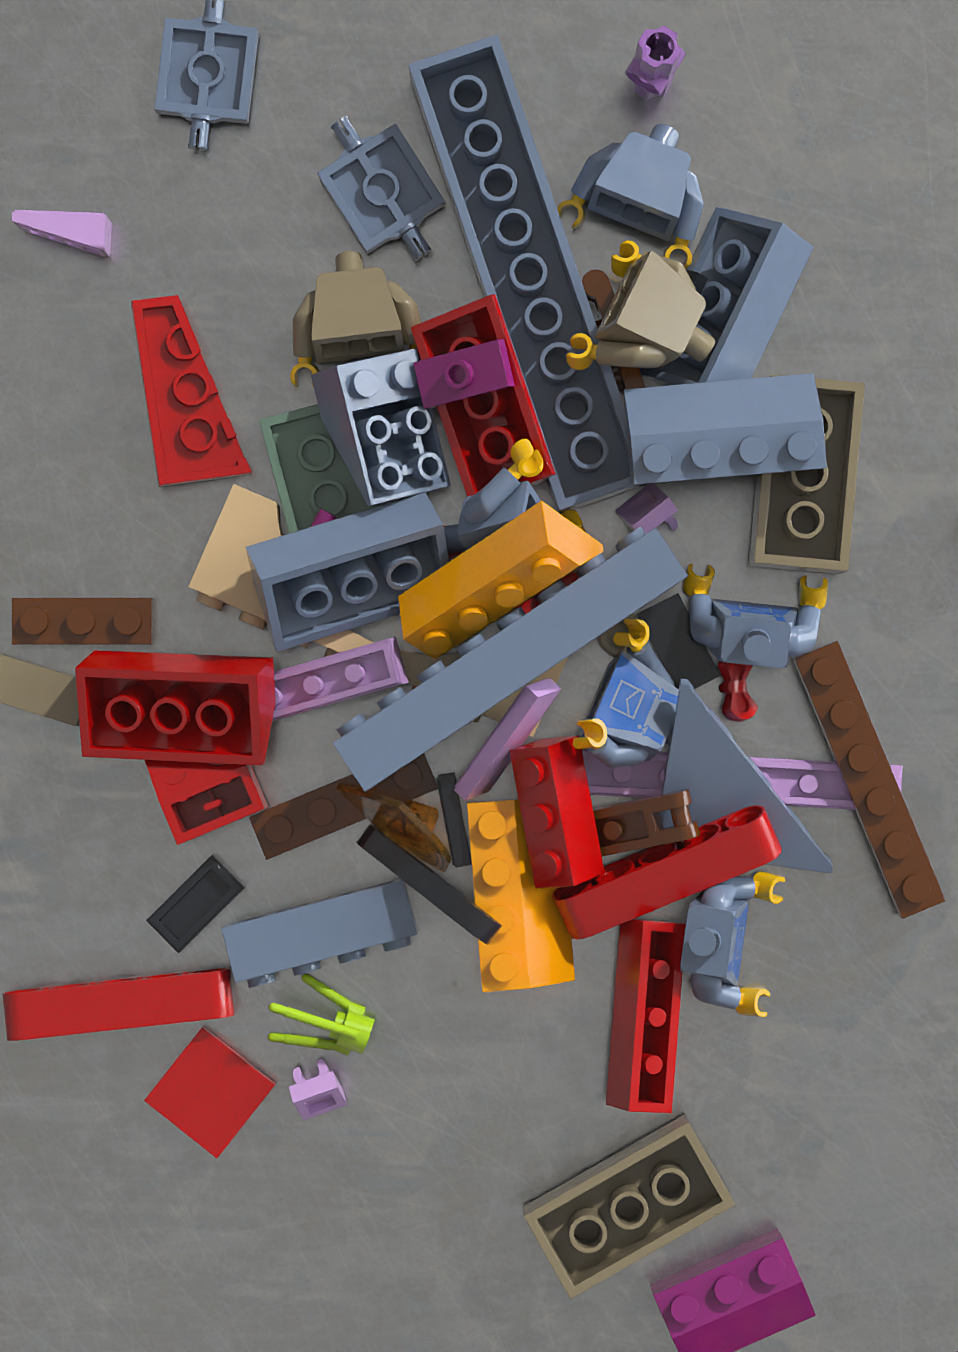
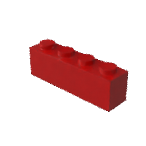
(645, 1016)

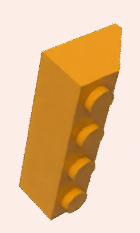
(493, 579)
(533, 940)

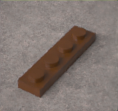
(328, 811)

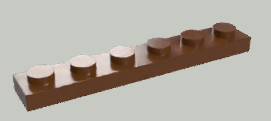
(869, 780)

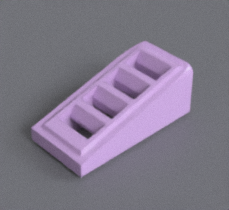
(77, 229)

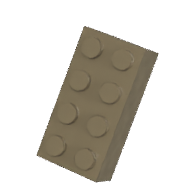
(808, 514)
(627, 1206)

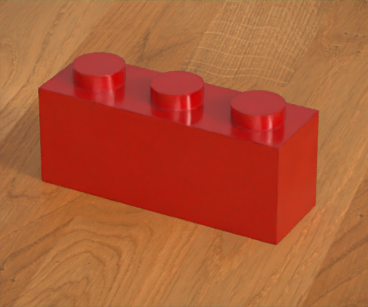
(557, 812)

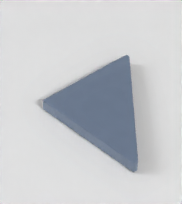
(726, 780)

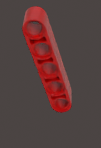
(668, 872)
(118, 1004)

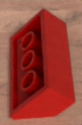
(489, 424)
(175, 707)

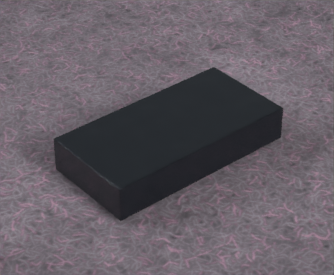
(674, 643)
(453, 820)
(195, 903)

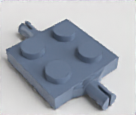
(206, 71)
(381, 188)

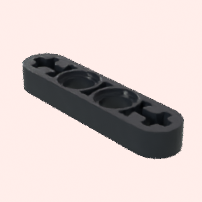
(429, 884)

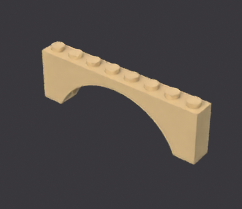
(227, 578)

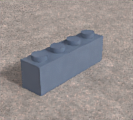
(319, 931)

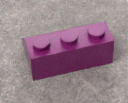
(734, 1297)

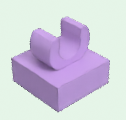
(648, 509)
(316, 1094)

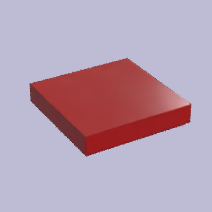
(210, 1092)

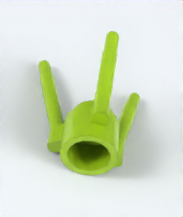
(348, 1030)

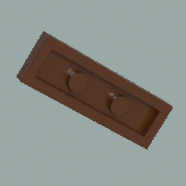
(82, 621)

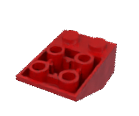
(204, 795)

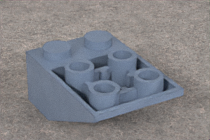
(382, 427)

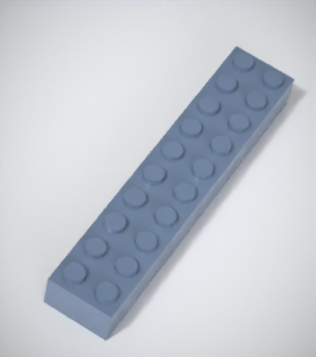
(525, 262)

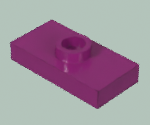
(464, 373)

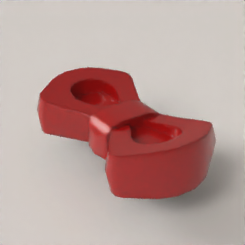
(737, 703)

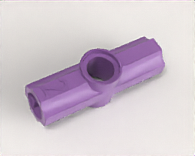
(655, 62)

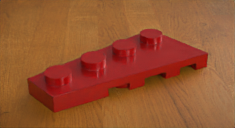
(184, 412)

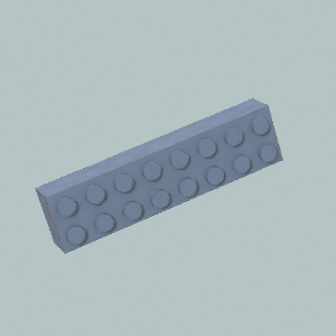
(510, 659)

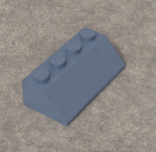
(750, 278)
(724, 429)
(345, 569)

